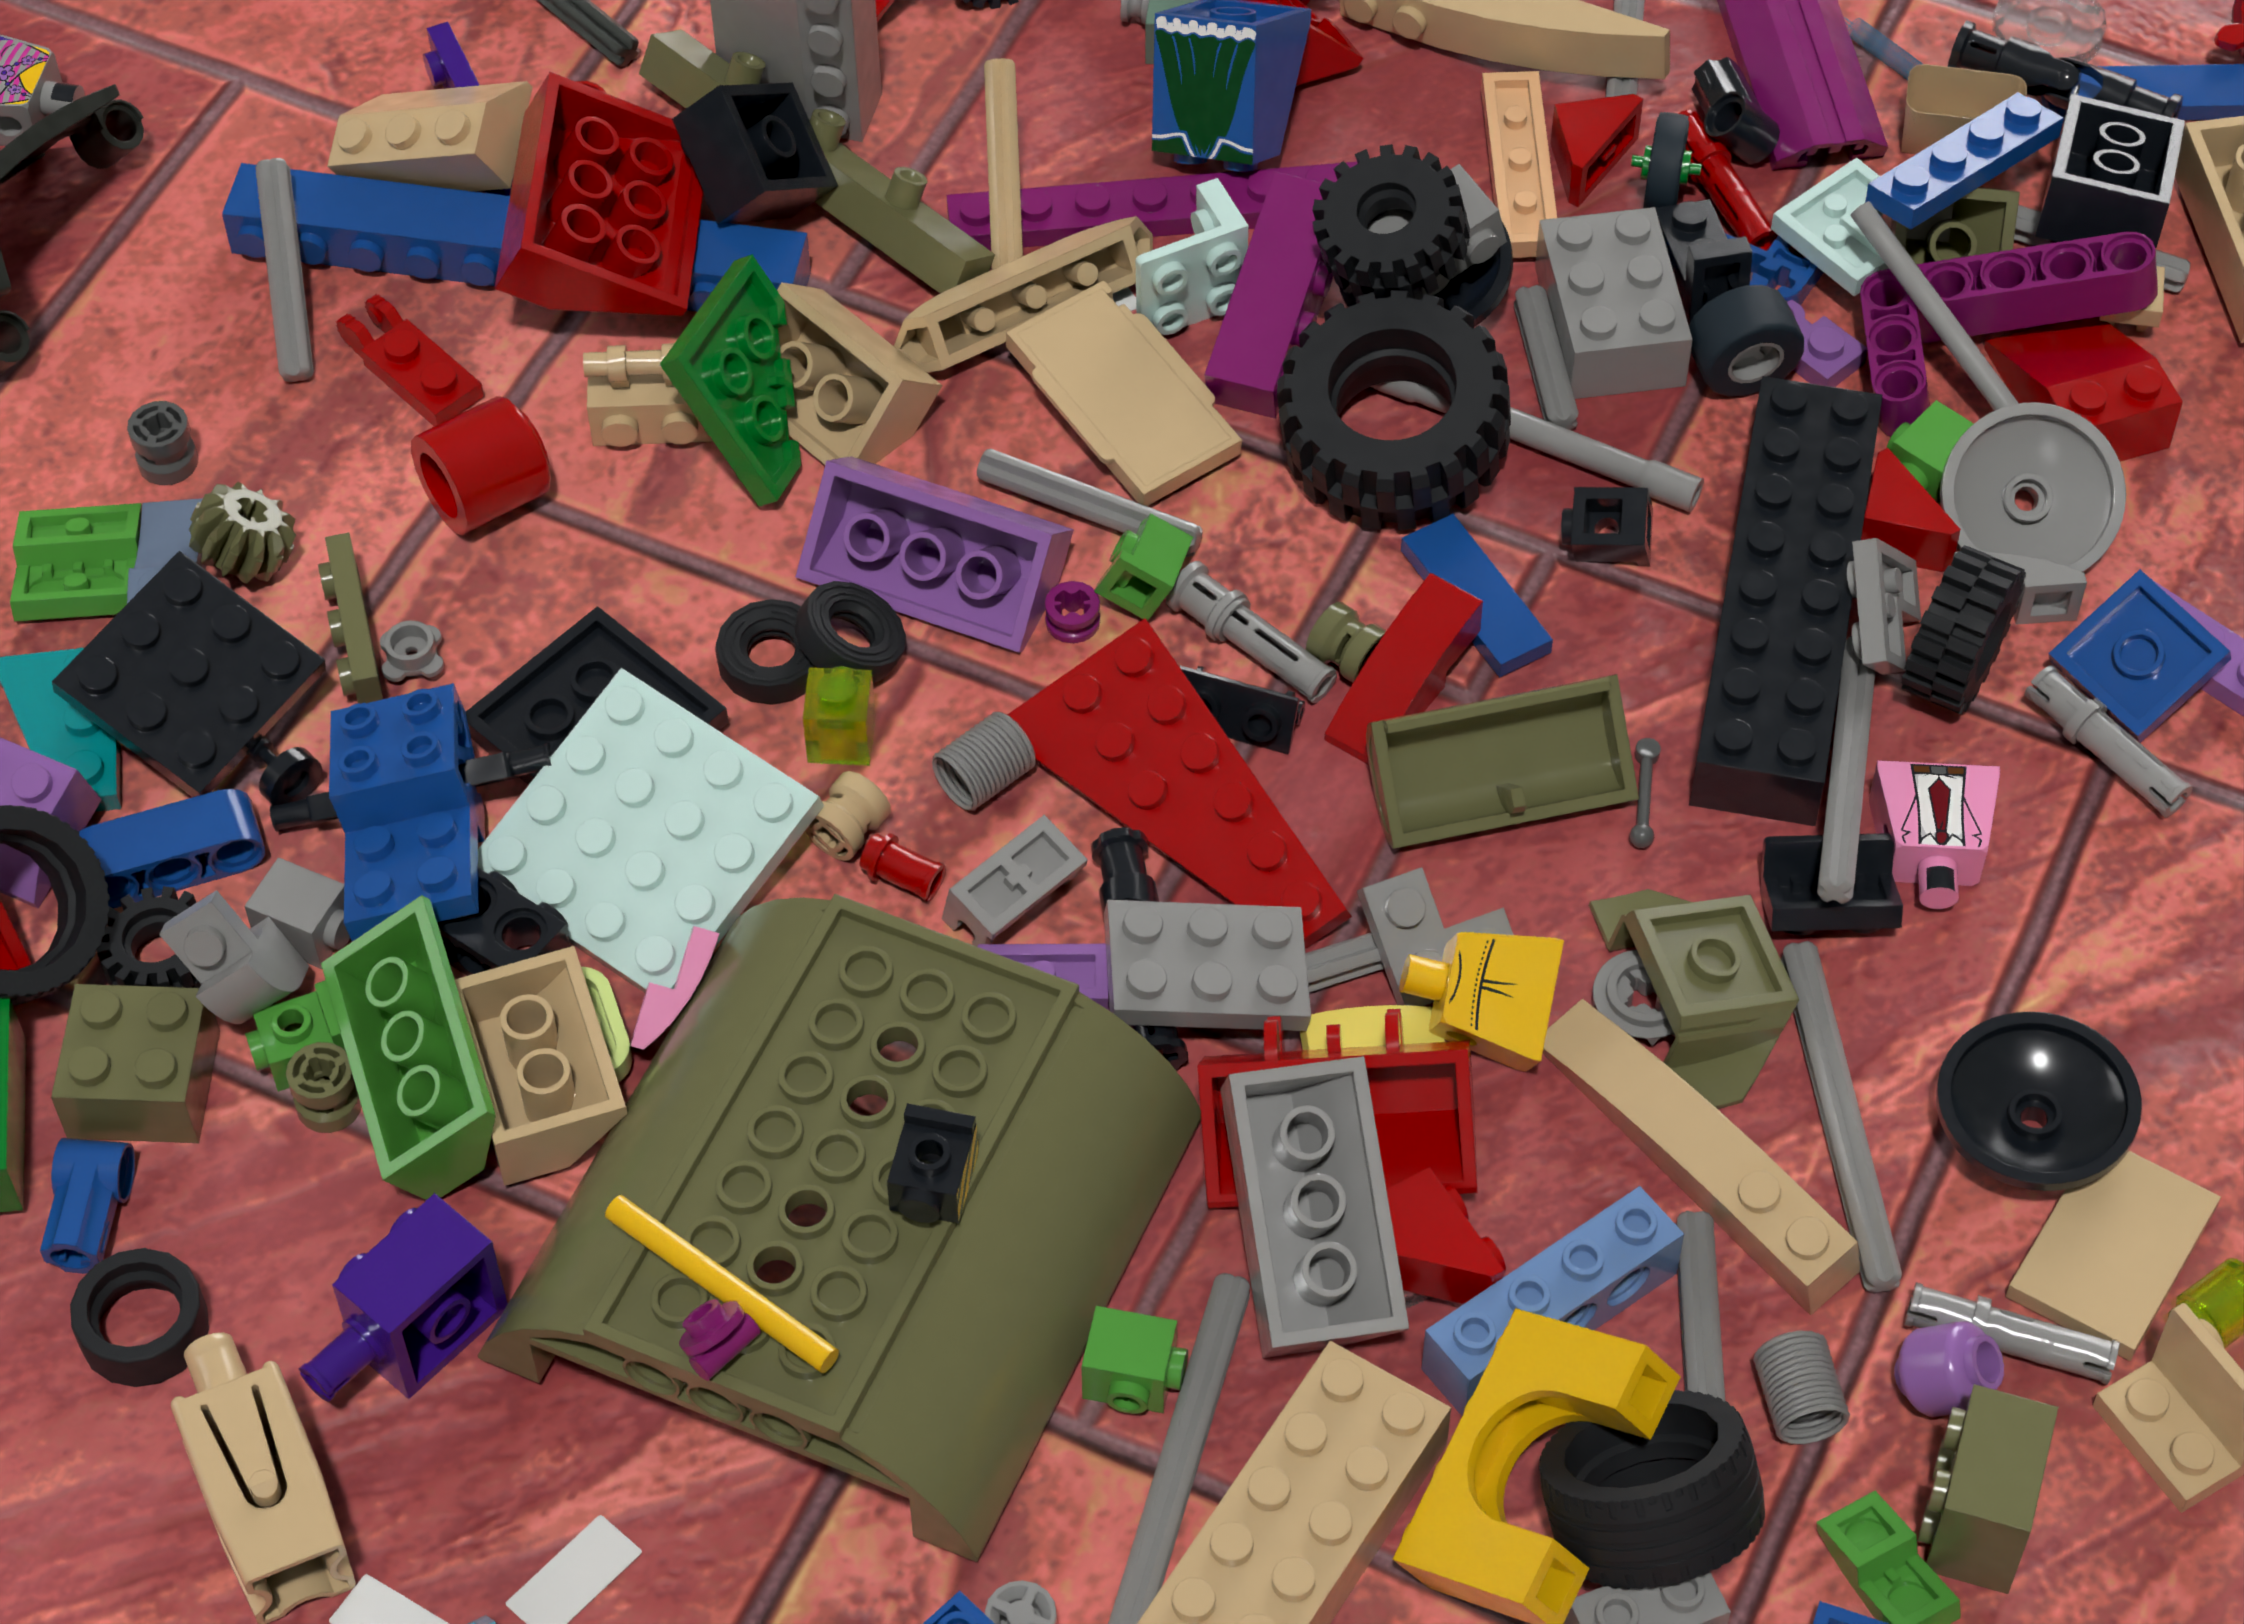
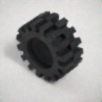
(133, 929)

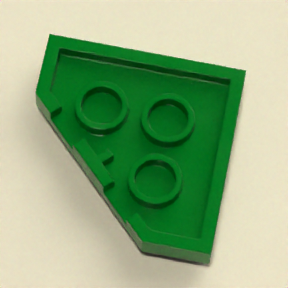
(736, 380)

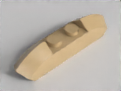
(986, 307)

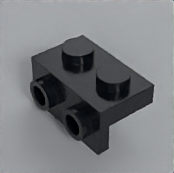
(1791, 887)

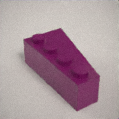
(1272, 299)

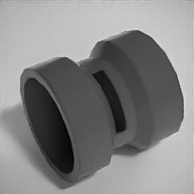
(162, 443)

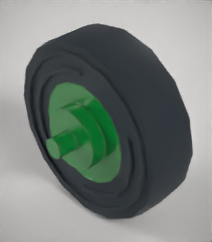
(1666, 161)

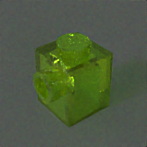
(839, 716)

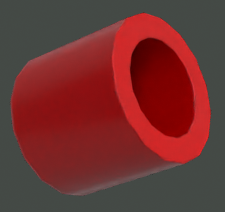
(481, 464)

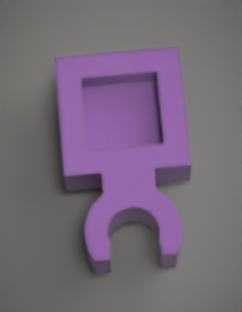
(1828, 350)

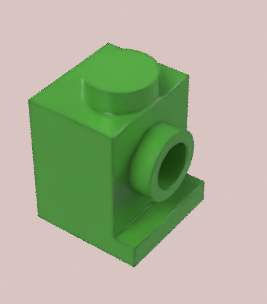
(1145, 566)
(291, 1026)

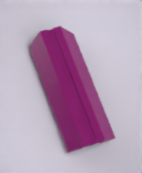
(1804, 77)

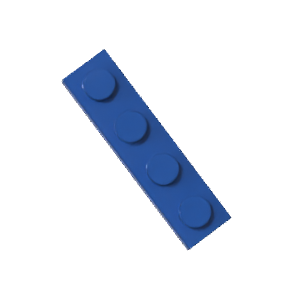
(1964, 160)

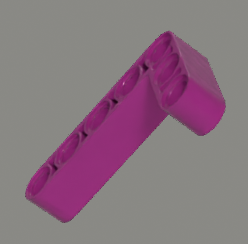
(1998, 295)

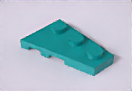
(58, 728)

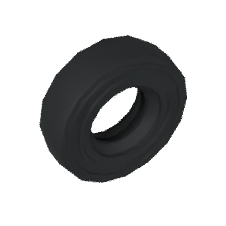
(863, 610)
(758, 682)

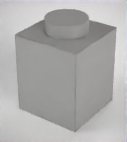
(303, 907)

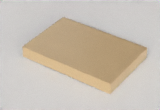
(2114, 1251)

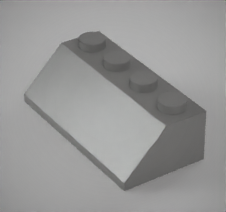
(1313, 1206)

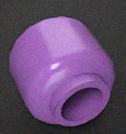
(1944, 1363)

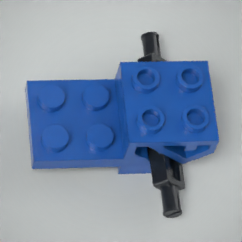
(407, 804)

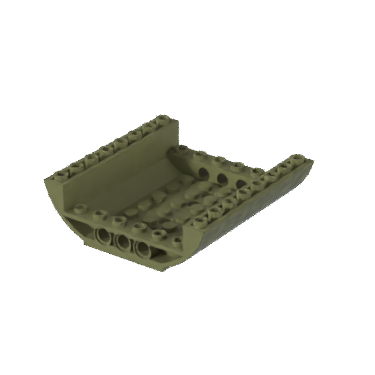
(941, 1326)

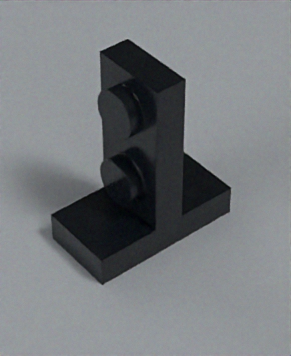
(1701, 254)

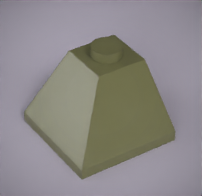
(1969, 227)

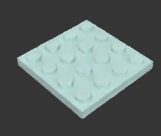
(647, 831)

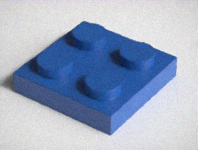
(2140, 656)

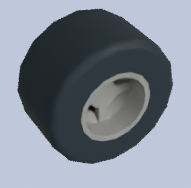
(1744, 338)

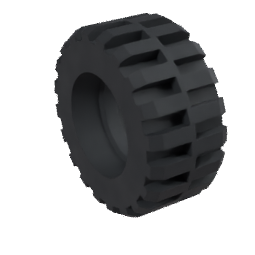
(1383, 343)

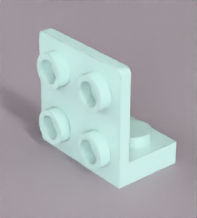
(1196, 274)

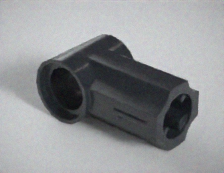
(1733, 111)

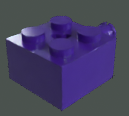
(411, 1302)

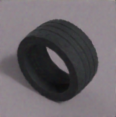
(80, 898)
(1657, 1505)

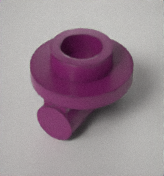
(716, 1335)

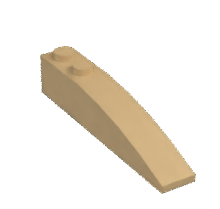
(1527, 33)
(1706, 1156)

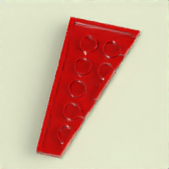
(1159, 763)

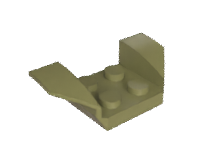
(1713, 980)

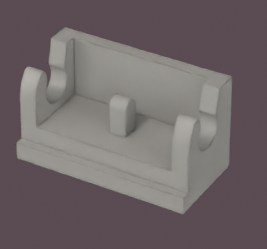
(1012, 881)

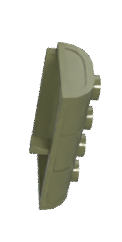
(1501, 761)

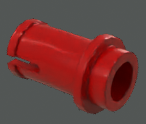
(901, 866)

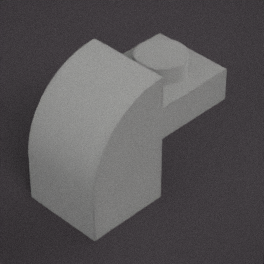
(235, 965)

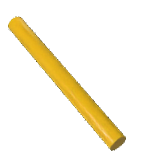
(721, 1283)

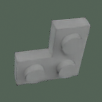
(1886, 598)
(1408, 922)

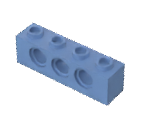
(1575, 1280)

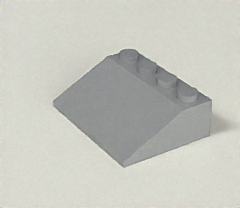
(816, 44)

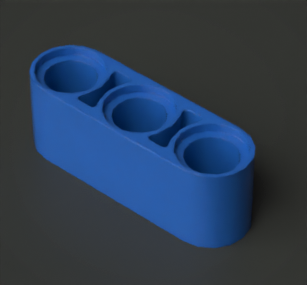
(177, 844)

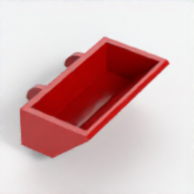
(1417, 1096)

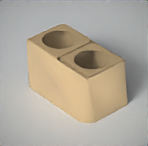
(1945, 95)

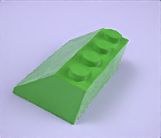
(412, 1053)

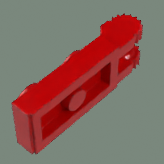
(411, 363)

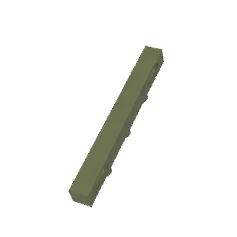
(866, 200)

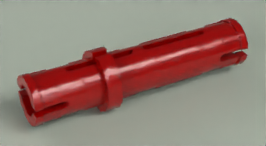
(1725, 186)

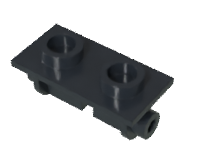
(1249, 711)

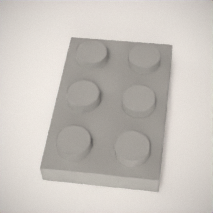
(1206, 964)

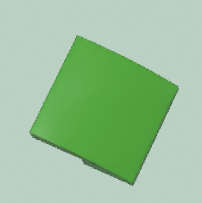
(74, 561)

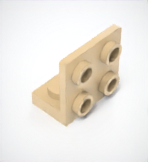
(2182, 1411)

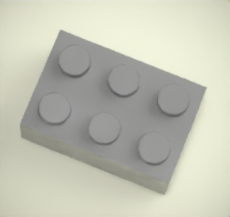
(1614, 302)

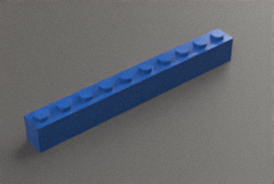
(459, 232)

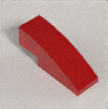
(1408, 662)

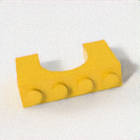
(1534, 1381)

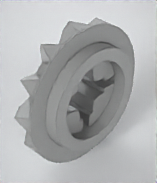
(1615, 993)

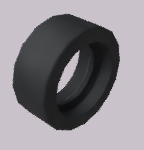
(118, 1277)

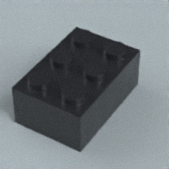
(2110, 172)

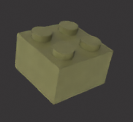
(135, 1064)
(1987, 1487)

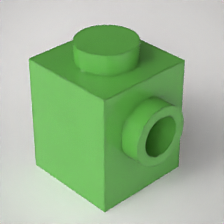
(1927, 444)
(1132, 1360)

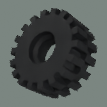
(1399, 258)
(1963, 629)

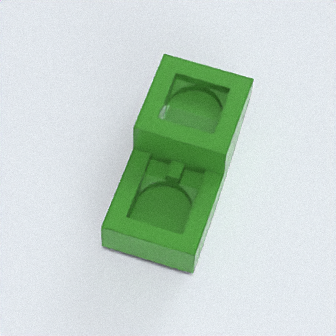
(1884, 1564)

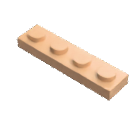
(1518, 155)

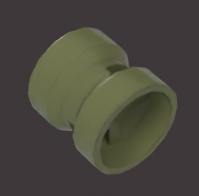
(1343, 639)
(323, 1087)

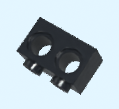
(504, 926)

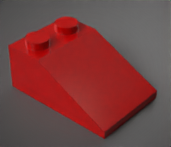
(2095, 374)

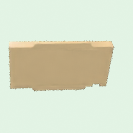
(1125, 393)

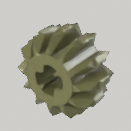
(242, 532)

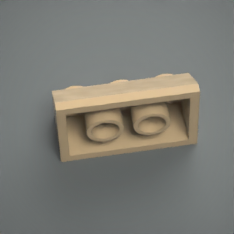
(435, 137)
(848, 382)
(541, 1062)

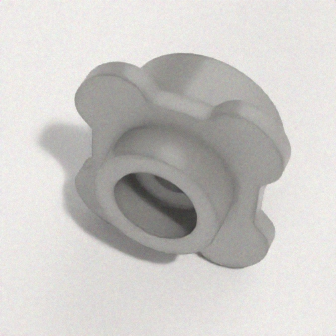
(411, 638)

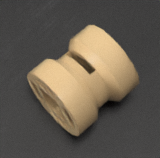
(850, 811)

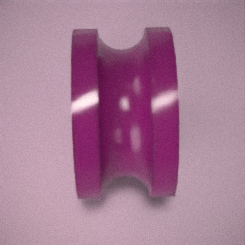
(1072, 597)

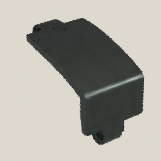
(101, 135)

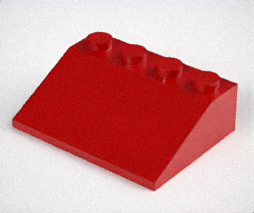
(599, 206)

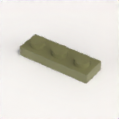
(350, 622)

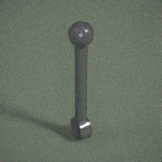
(1647, 754)

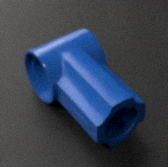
(86, 1187)

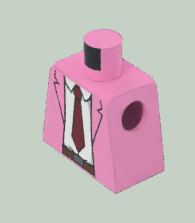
(1937, 823)

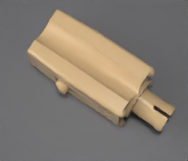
(260, 1481)

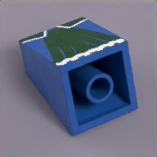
(1225, 80)

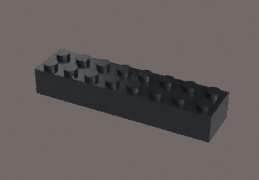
(1787, 603)

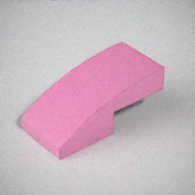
(664, 1004)

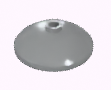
(2055, 459)

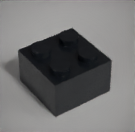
(754, 152)

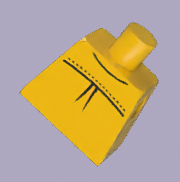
(1490, 993)

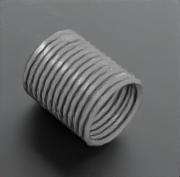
(983, 760)
(1801, 1387)

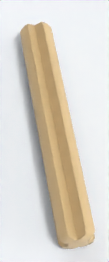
(1003, 161)

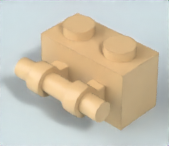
(635, 400)

